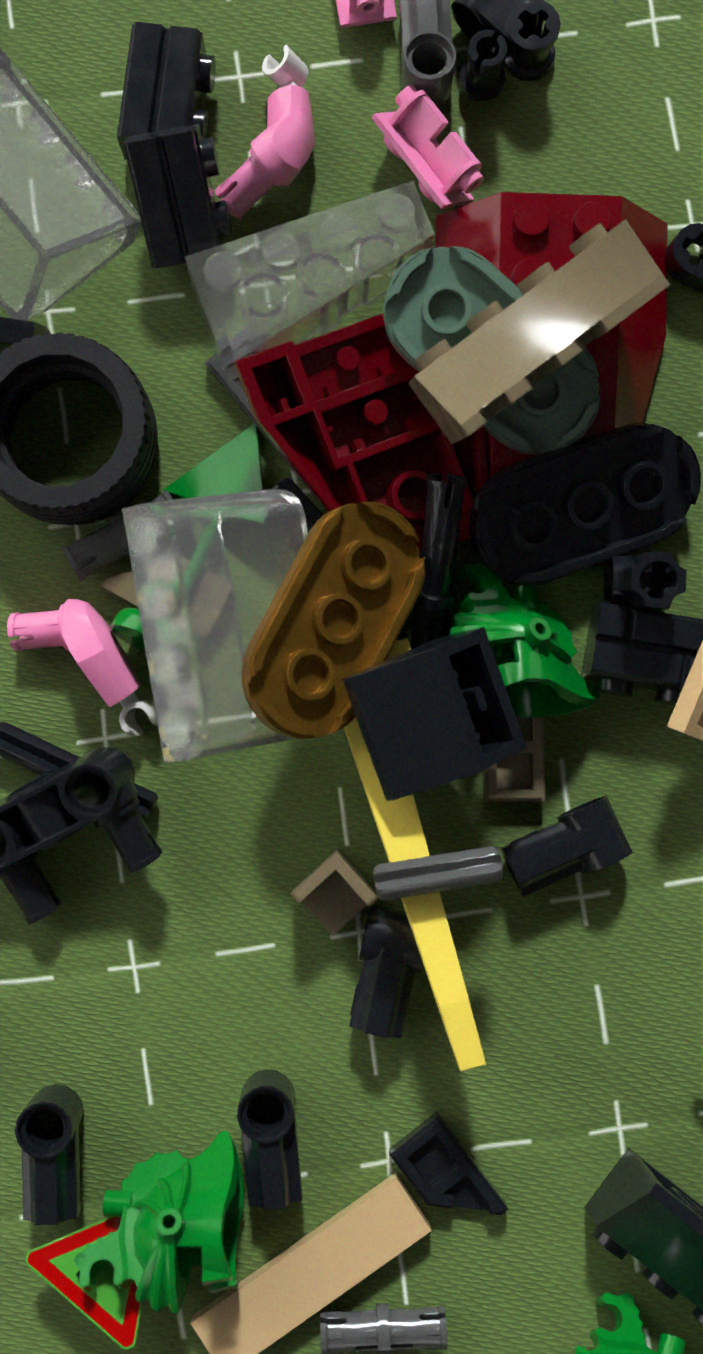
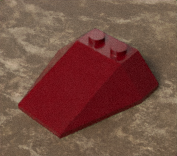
(355, 424)

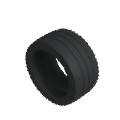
(66, 357)

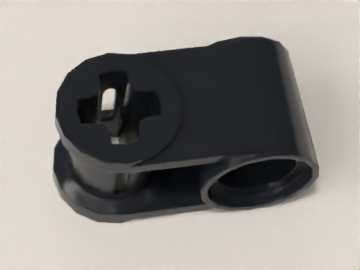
(521, 27)

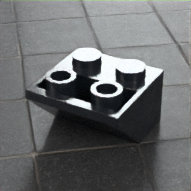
(435, 713)

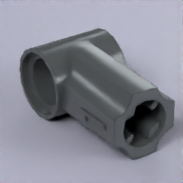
(427, 46)

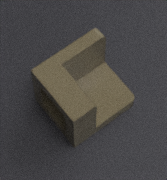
(334, 892)

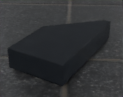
(444, 1169)

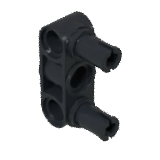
(58, 807)

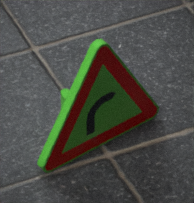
(107, 1306)

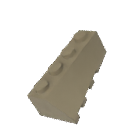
(538, 331)

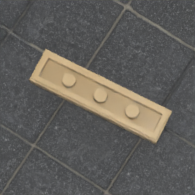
(313, 1271)

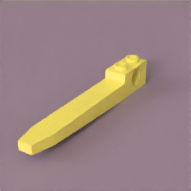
(404, 840)

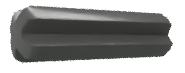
(438, 873)

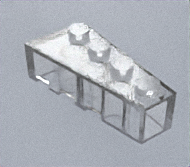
(304, 273)

